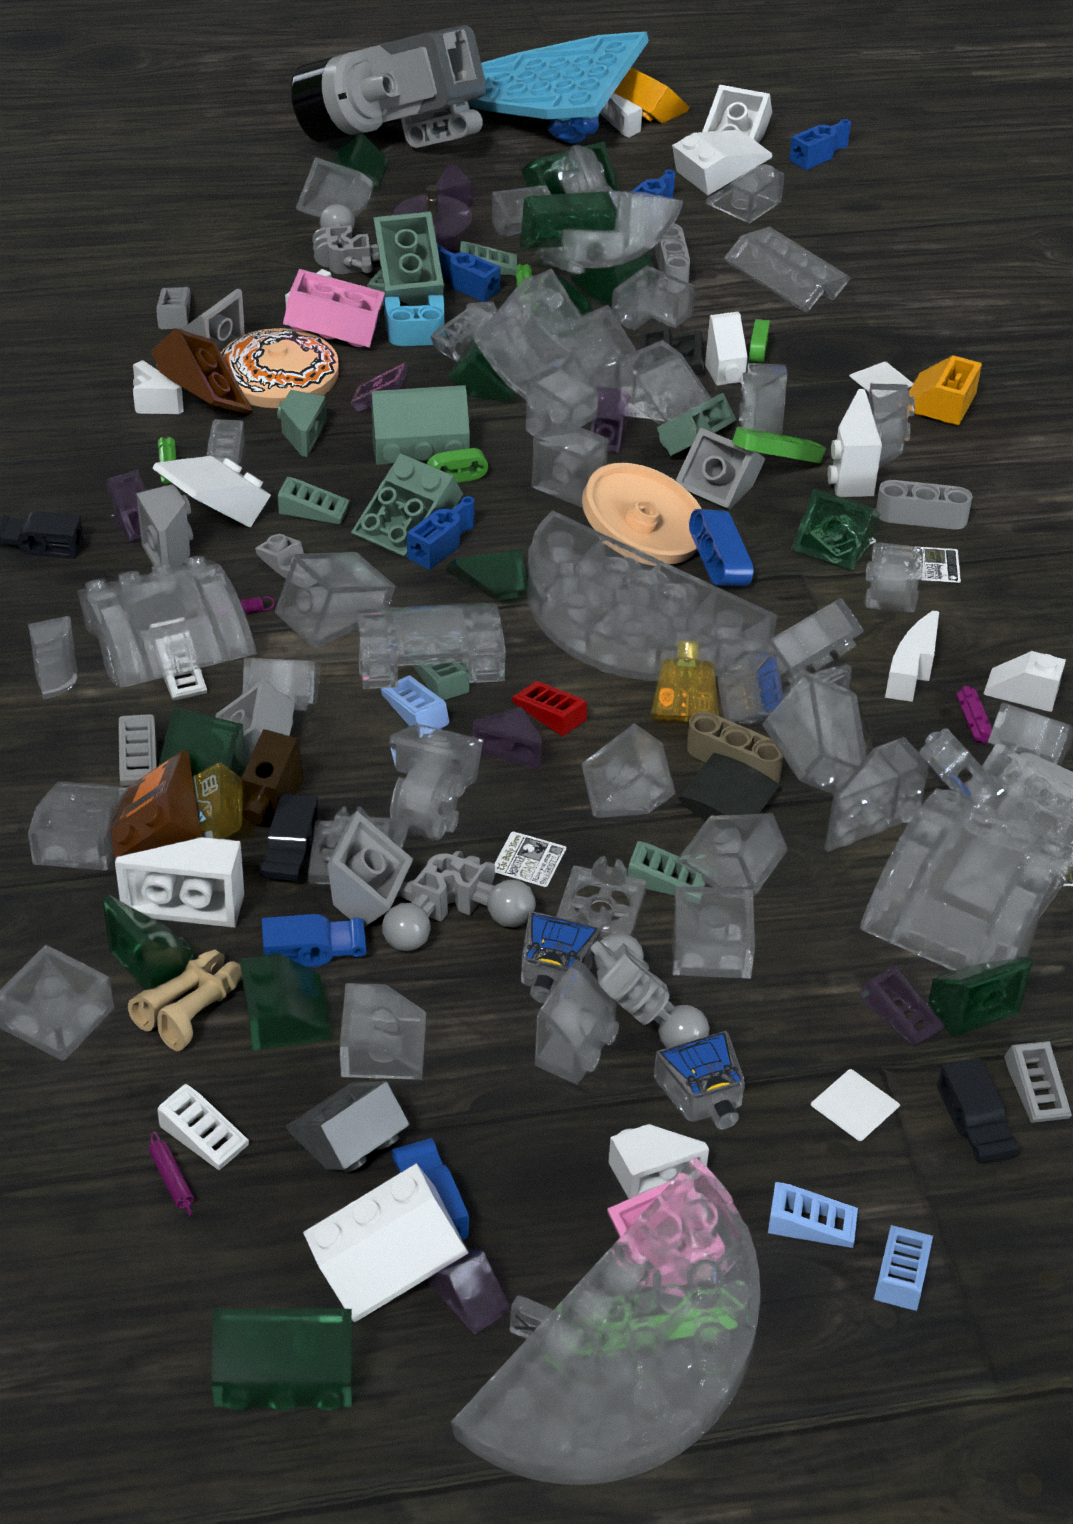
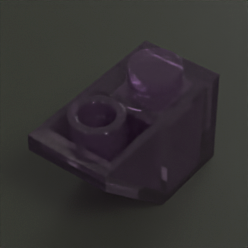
(611, 416)

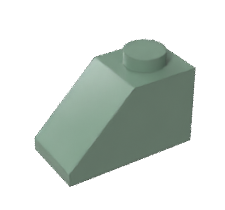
(302, 419)

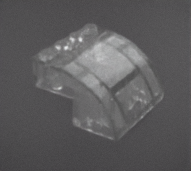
(639, 226)
(544, 330)
(166, 621)
(429, 636)
(966, 884)

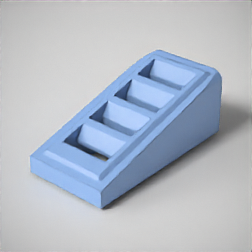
(418, 706)
(796, 1226)
(895, 1290)

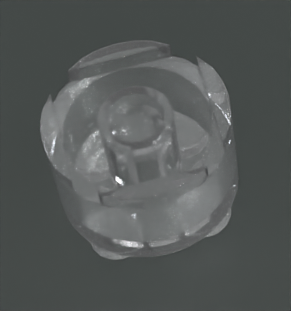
(894, 577)
(428, 798)

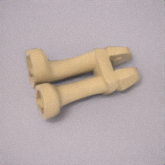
(173, 1020)

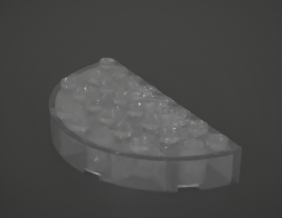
(630, 608)
(634, 1352)

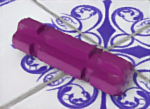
(974, 714)

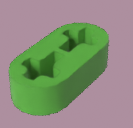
(759, 341)
(458, 464)

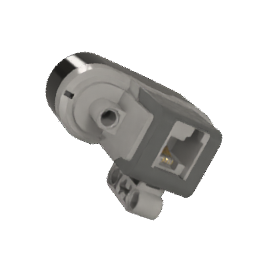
(394, 81)

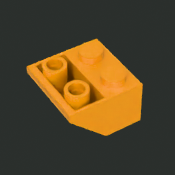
(946, 389)

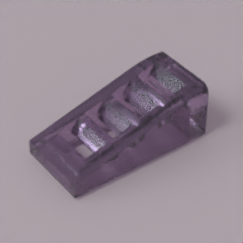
(895, 982)

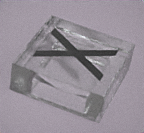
(526, 1316)

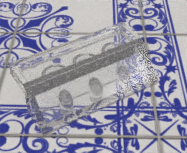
(786, 268)

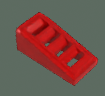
(563, 717)

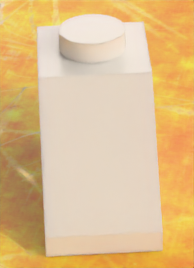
(726, 348)
(1027, 680)
(651, 1157)

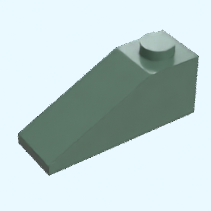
(681, 431)

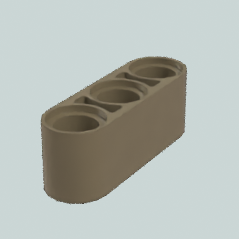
(715, 734)

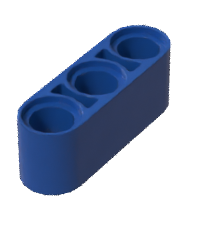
(721, 548)

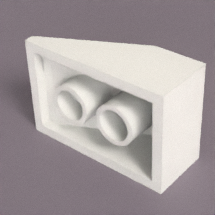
(741, 111)
(717, 158)
(856, 451)
(218, 486)
(185, 881)

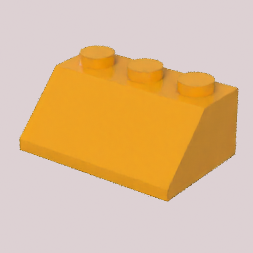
(652, 96)

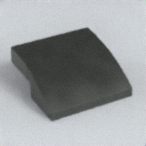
(688, 344)
(727, 788)

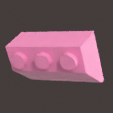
(333, 308)

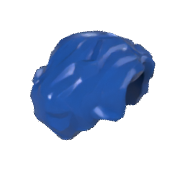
(574, 129)

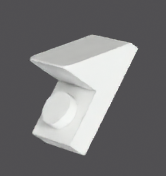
(155, 392)

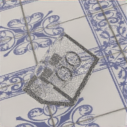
(814, 641)

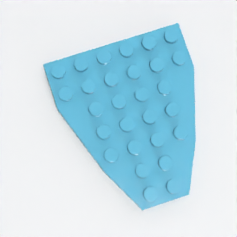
(560, 78)

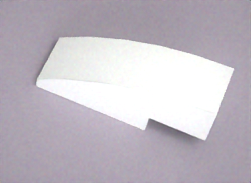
(913, 658)

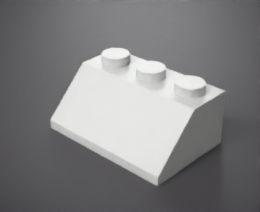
(385, 1242)

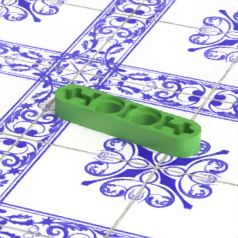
(778, 445)

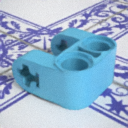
(413, 323)

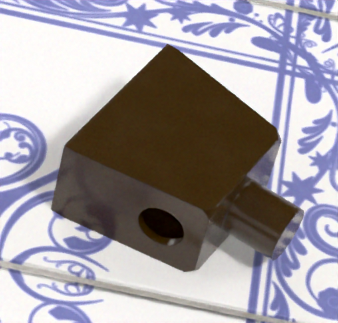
(272, 770)

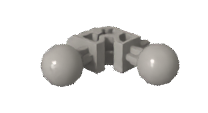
(337, 248)
(451, 880)
(645, 996)

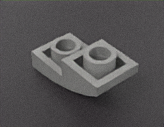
(279, 552)

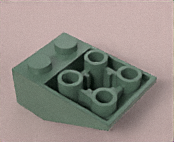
(403, 501)

